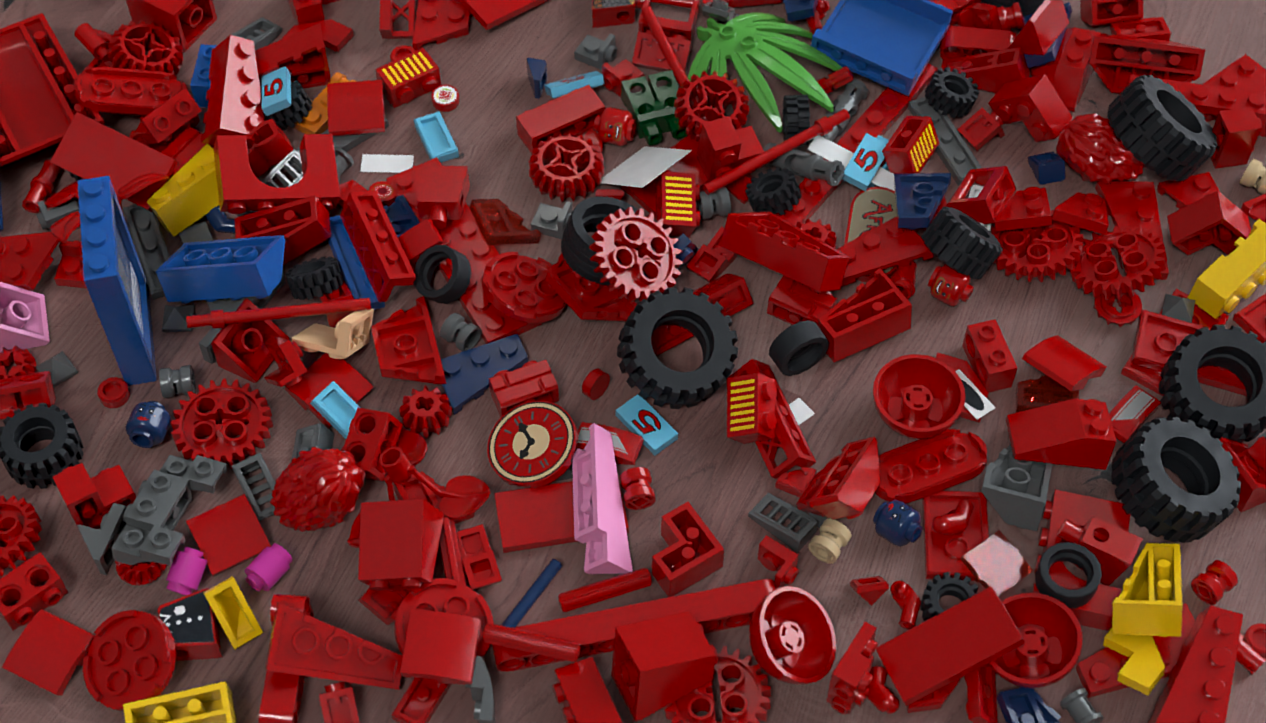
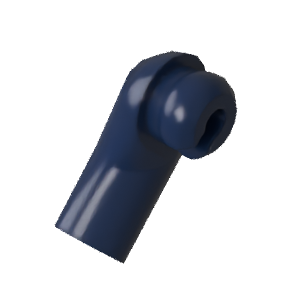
(220, 221)

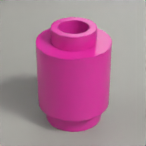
(268, 568)
(186, 571)

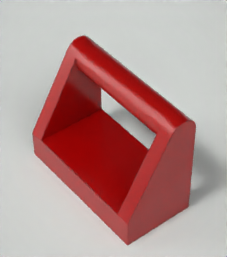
(672, 26)
(992, 199)

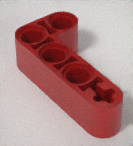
(281, 690)

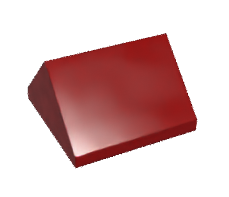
(1042, 28)
(242, 346)
(1250, 474)

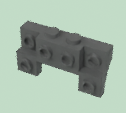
(160, 507)

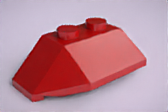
(1119, 56)
(1071, 68)
(844, 482)

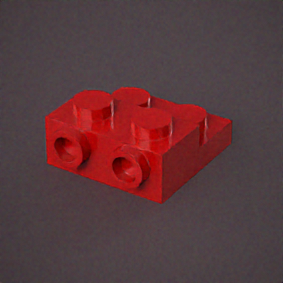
(852, 674)

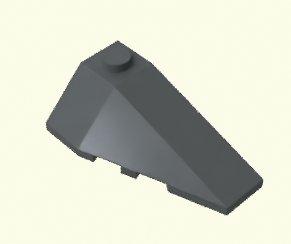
(1017, 489)

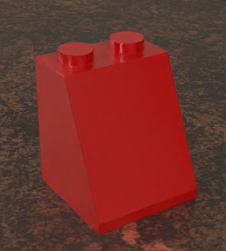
(184, 17)
(398, 543)
(660, 661)

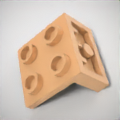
(340, 342)

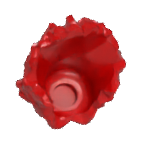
(1095, 150)
(317, 489)

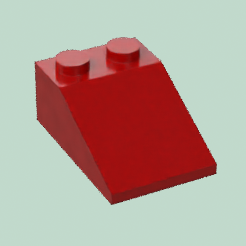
(1064, 434)

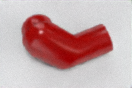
(955, 522)
(907, 601)

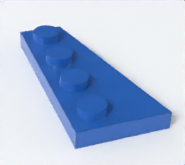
(350, 264)

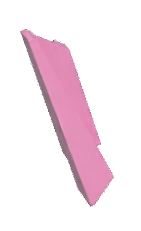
(599, 506)

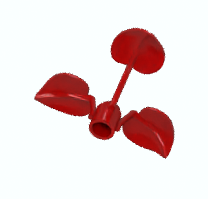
(65, 226)
(461, 495)

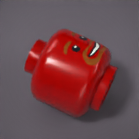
(615, 126)
(950, 286)

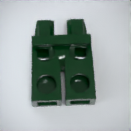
(653, 106)

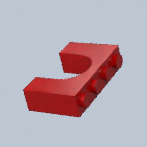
(242, 191)
(1079, 510)

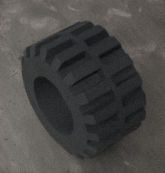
(961, 242)
(34, 426)

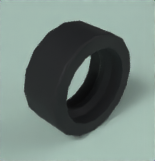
(459, 278)
(798, 348)
(1075, 554)

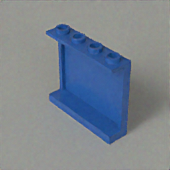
(884, 38)

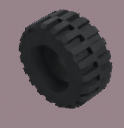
(1161, 128)
(696, 316)
(1222, 348)
(1156, 499)

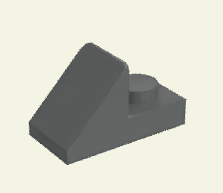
(101, 541)

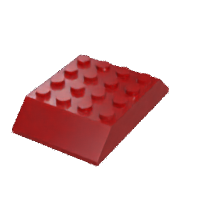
(35, 89)

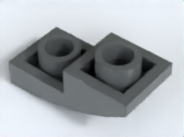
(719, 11)
(482, 693)

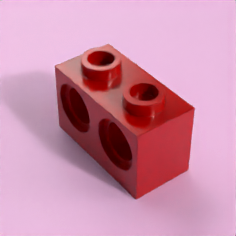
(989, 355)
(25, 390)
(371, 443)
(22, 586)

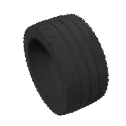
(576, 240)

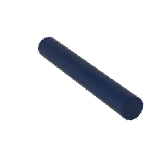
(532, 594)

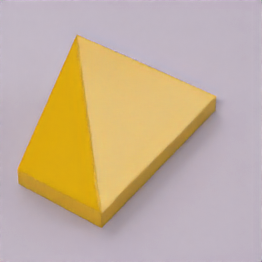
(233, 612)

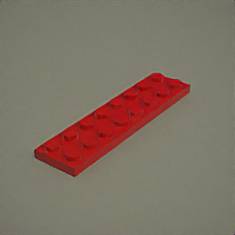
(467, 239)

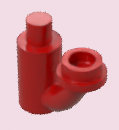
(94, 40)

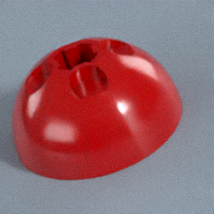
(918, 395)
(1046, 629)
(792, 636)

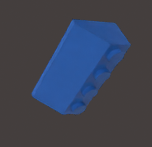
(223, 269)

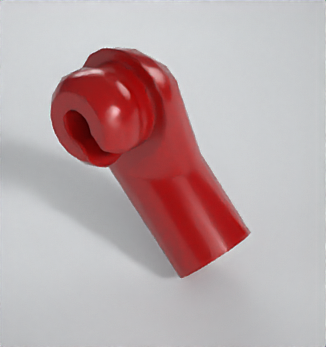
(821, 11)
(879, 694)

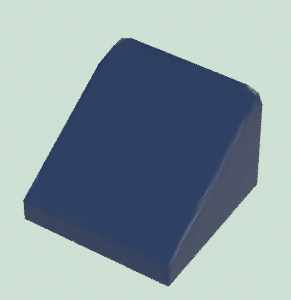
(537, 75)
(1047, 167)

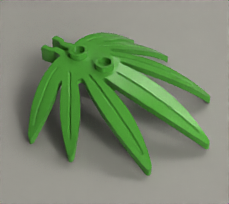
(753, 42)

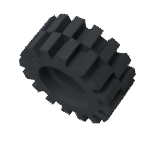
(951, 92)
(300, 106)
(795, 115)
(773, 191)
(314, 278)
(942, 587)

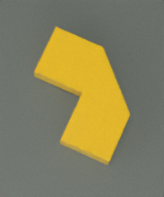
(1144, 663)

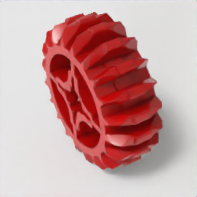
(132, 40)
(712, 92)
(565, 173)

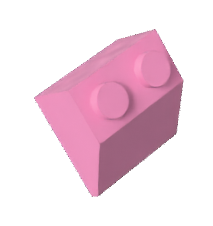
(22, 318)

